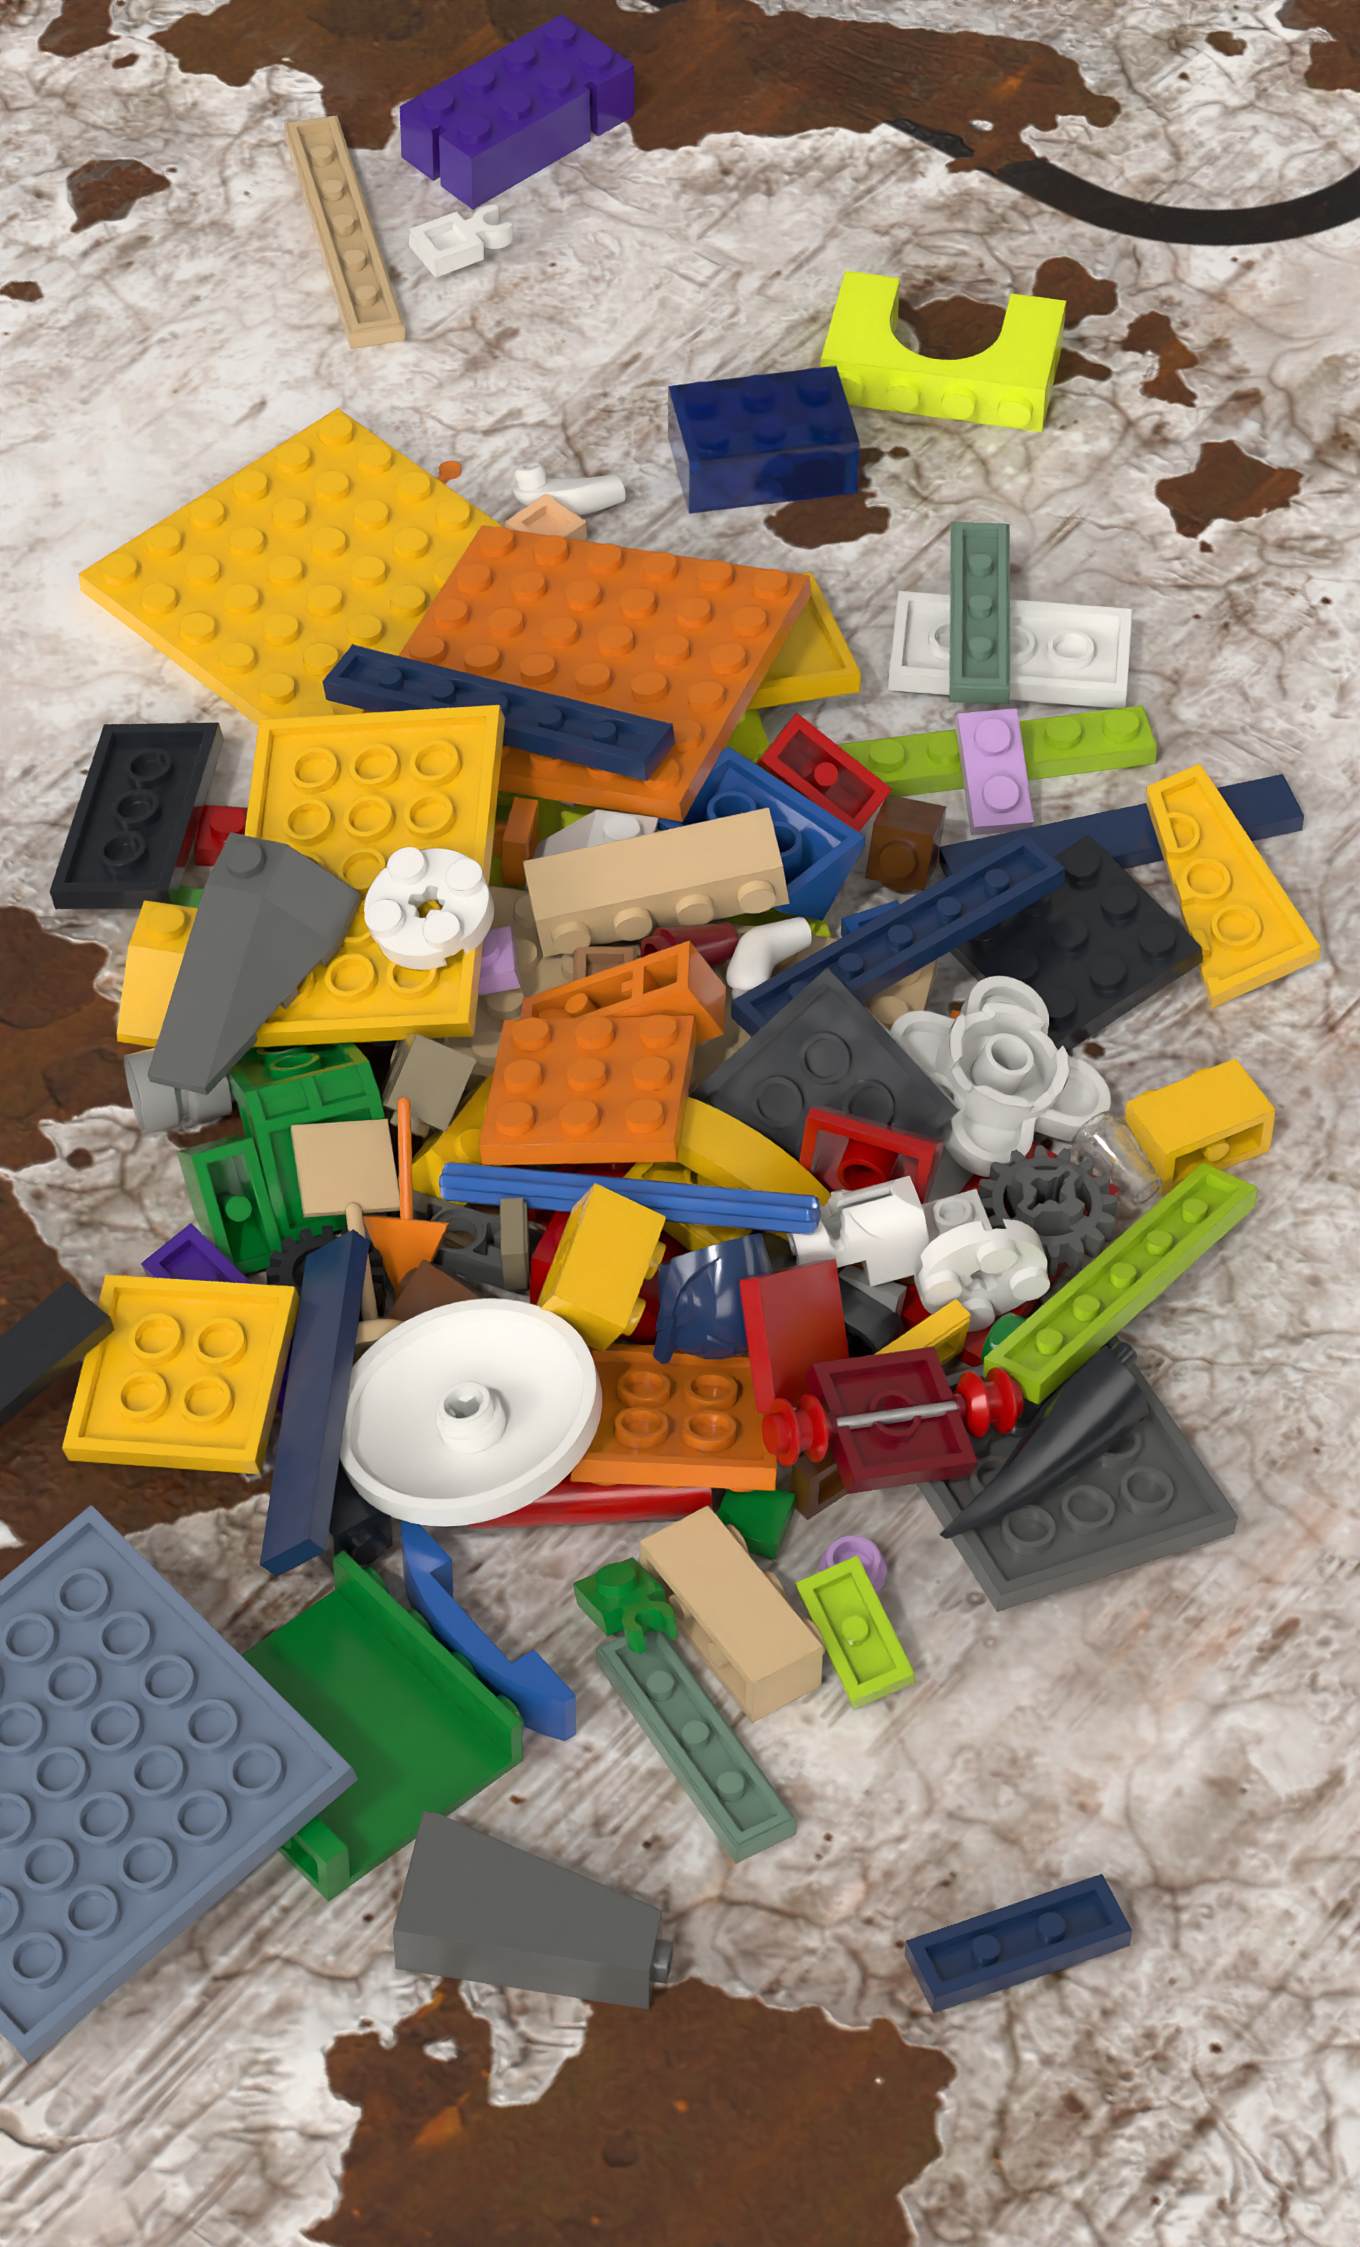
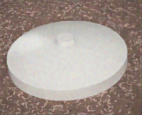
(469, 1412)

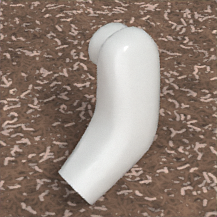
(578, 495)
(762, 950)

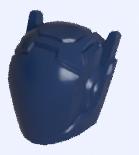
(703, 1299)

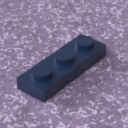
(1017, 1943)

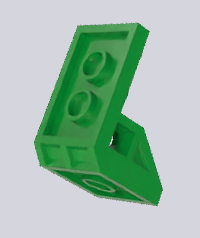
(299, 1088)

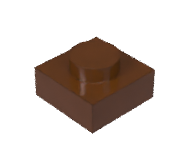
(816, 1484)

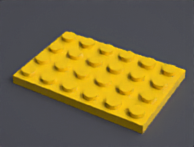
(348, 800)

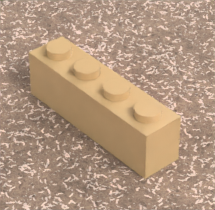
(656, 882)

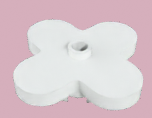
(1002, 1073)

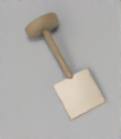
(350, 1173)

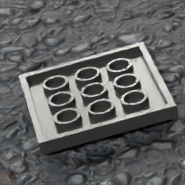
(1116, 1514)

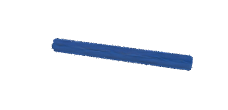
(676, 1201)

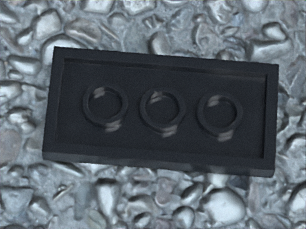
(137, 815)

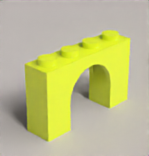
(998, 387)

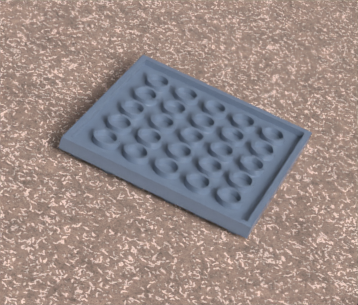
(131, 1775)

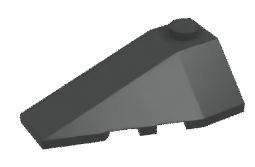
(252, 942)

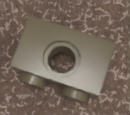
(430, 1078)

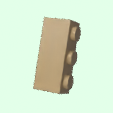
(734, 1613)

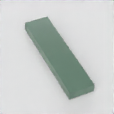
(979, 613)
(697, 1745)

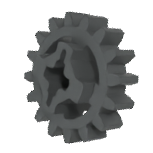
(1051, 1200)

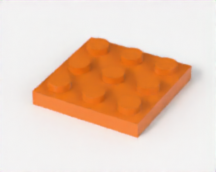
(589, 1090)
(676, 1423)

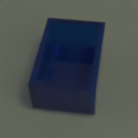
(763, 439)

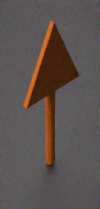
(404, 1240)

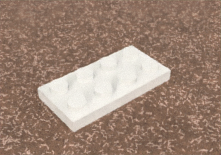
(1055, 650)

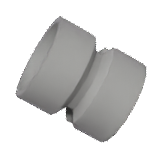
(162, 1106)

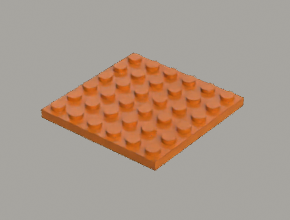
(616, 632)

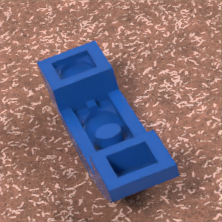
(528, 1682)

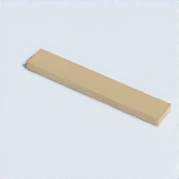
(344, 232)

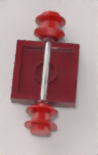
(892, 1418)

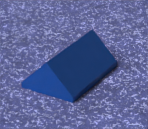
(812, 843)

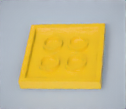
(183, 1375)

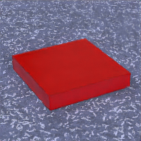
(790, 1324)

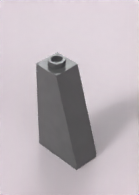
(523, 1922)

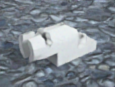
(884, 1228)

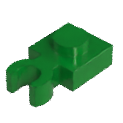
(627, 1600)

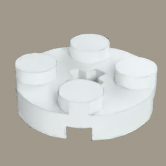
(424, 876)
(1010, 1272)

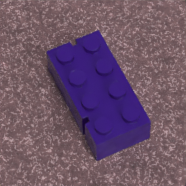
(517, 111)

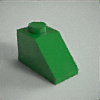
(232, 1200)

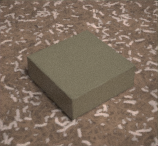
(515, 1243)

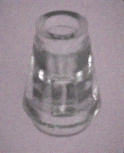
(1117, 1154)

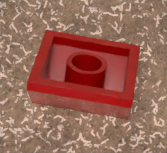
(861, 1152)

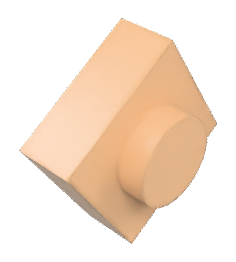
(549, 518)

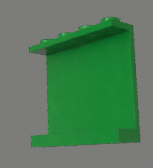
(394, 1711)

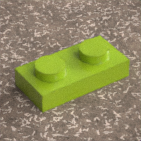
(855, 1632)

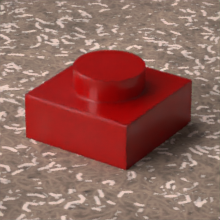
(214, 830)

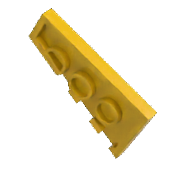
(1225, 890)

